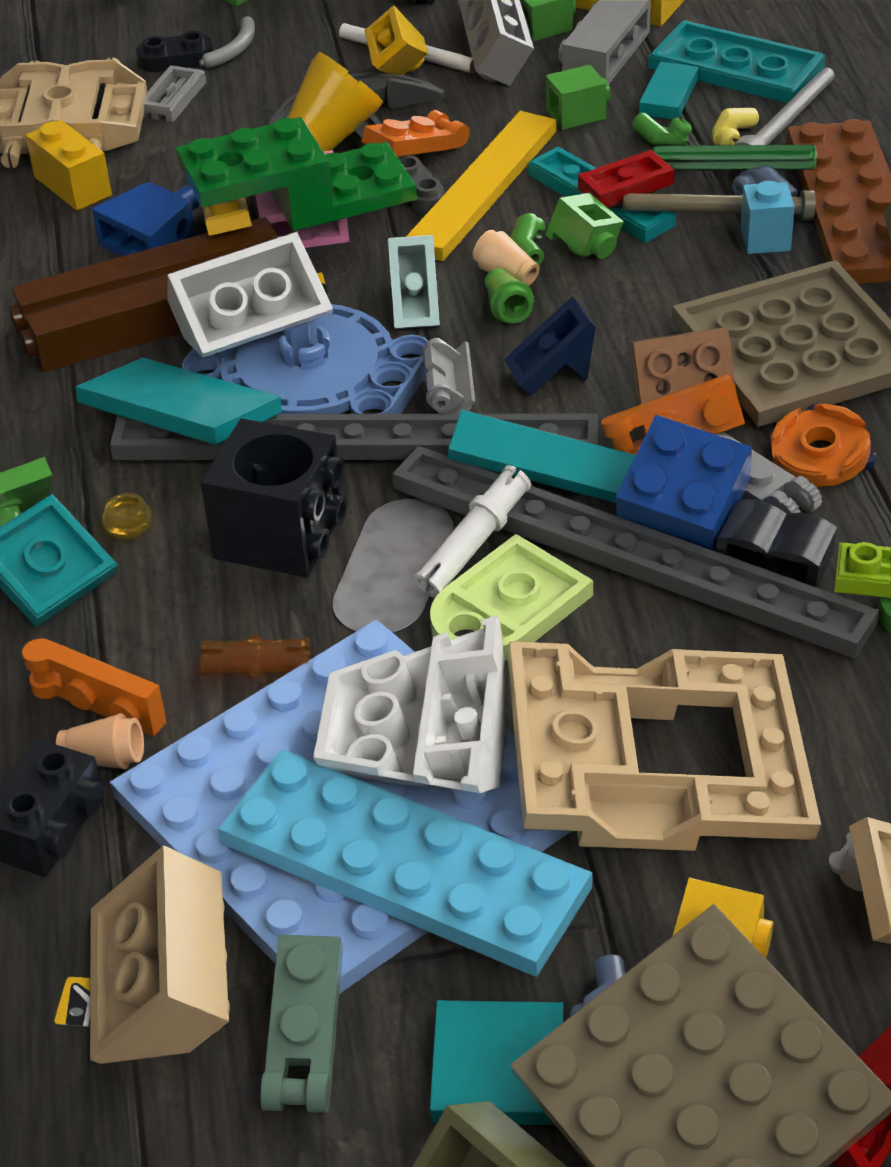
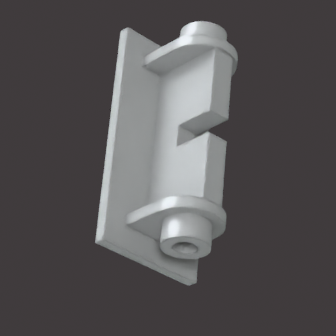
(449, 377)

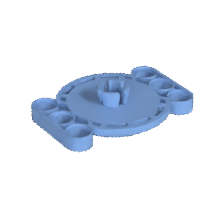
(338, 366)

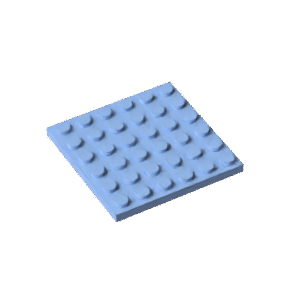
(203, 776)

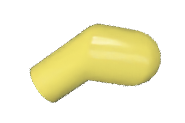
(729, 121)

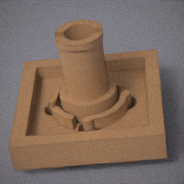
(658, 366)

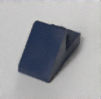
(560, 340)

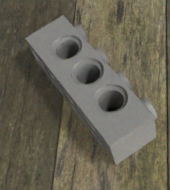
(497, 37)

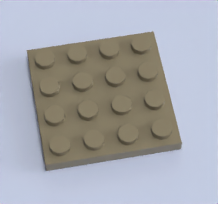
(798, 339)
(703, 1065)

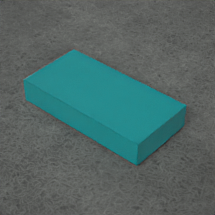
(668, 90)

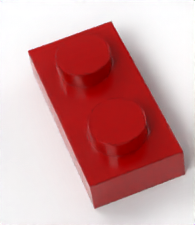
(635, 174)

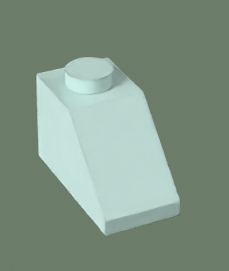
(413, 282)

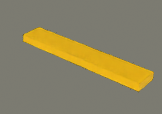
(484, 181)

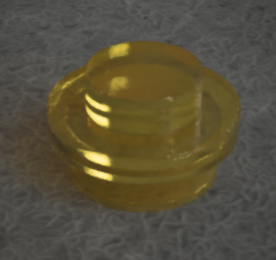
(126, 516)

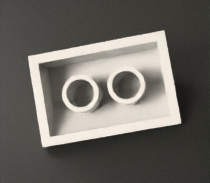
(246, 295)

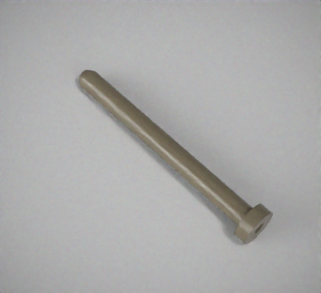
(803, 205)

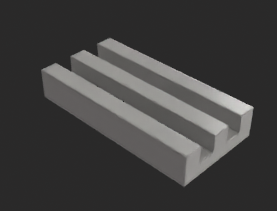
(177, 94)

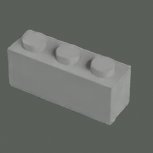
(607, 36)

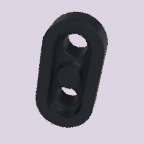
(182, 51)

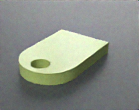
(519, 585)

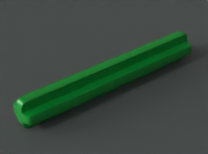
(738, 157)

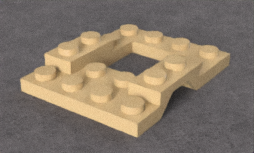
(582, 758)

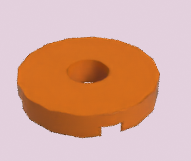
(825, 465)

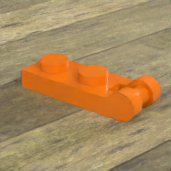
(419, 134)
(706, 406)
(92, 684)

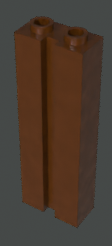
(116, 300)

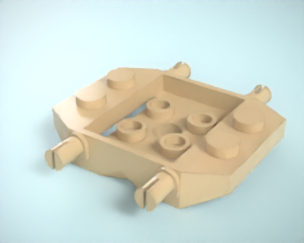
(54, 92)

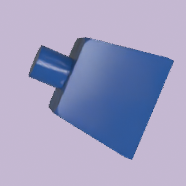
(145, 218)

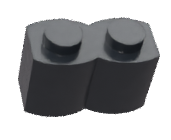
(777, 541)

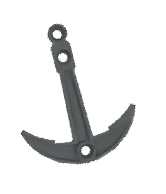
(399, 92)

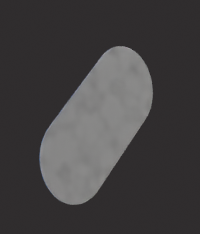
(382, 566)

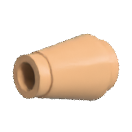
(500, 251)
(111, 740)

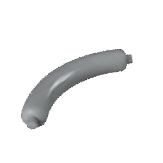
(232, 49)

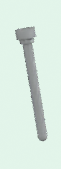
(790, 110)

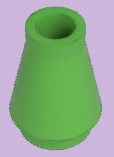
(508, 297)

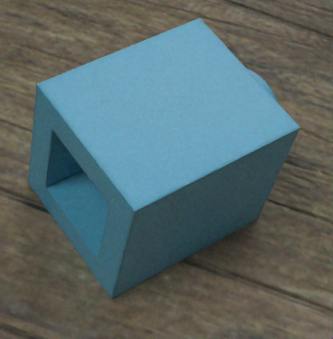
(767, 217)

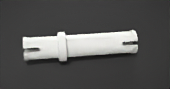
(486, 515)

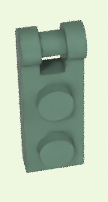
(303, 1022)

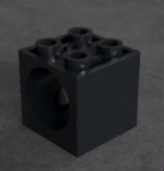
(274, 497)

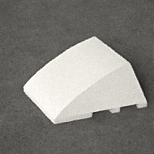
(421, 715)

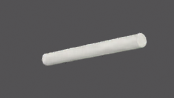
(435, 55)

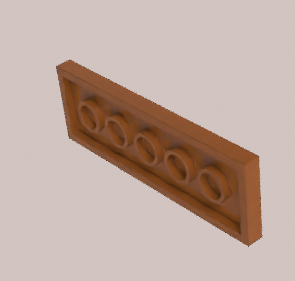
(850, 196)

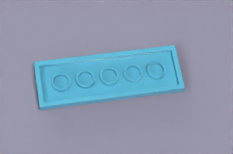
(408, 861)

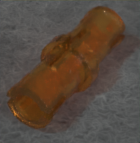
(254, 655)

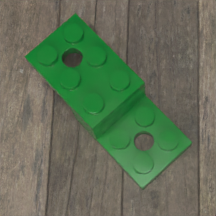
(292, 166)

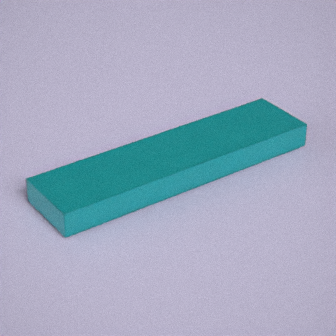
(560, 172)
(540, 455)

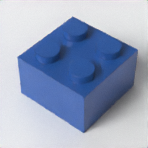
(684, 482)

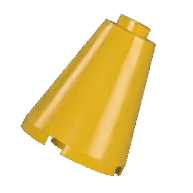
(332, 102)

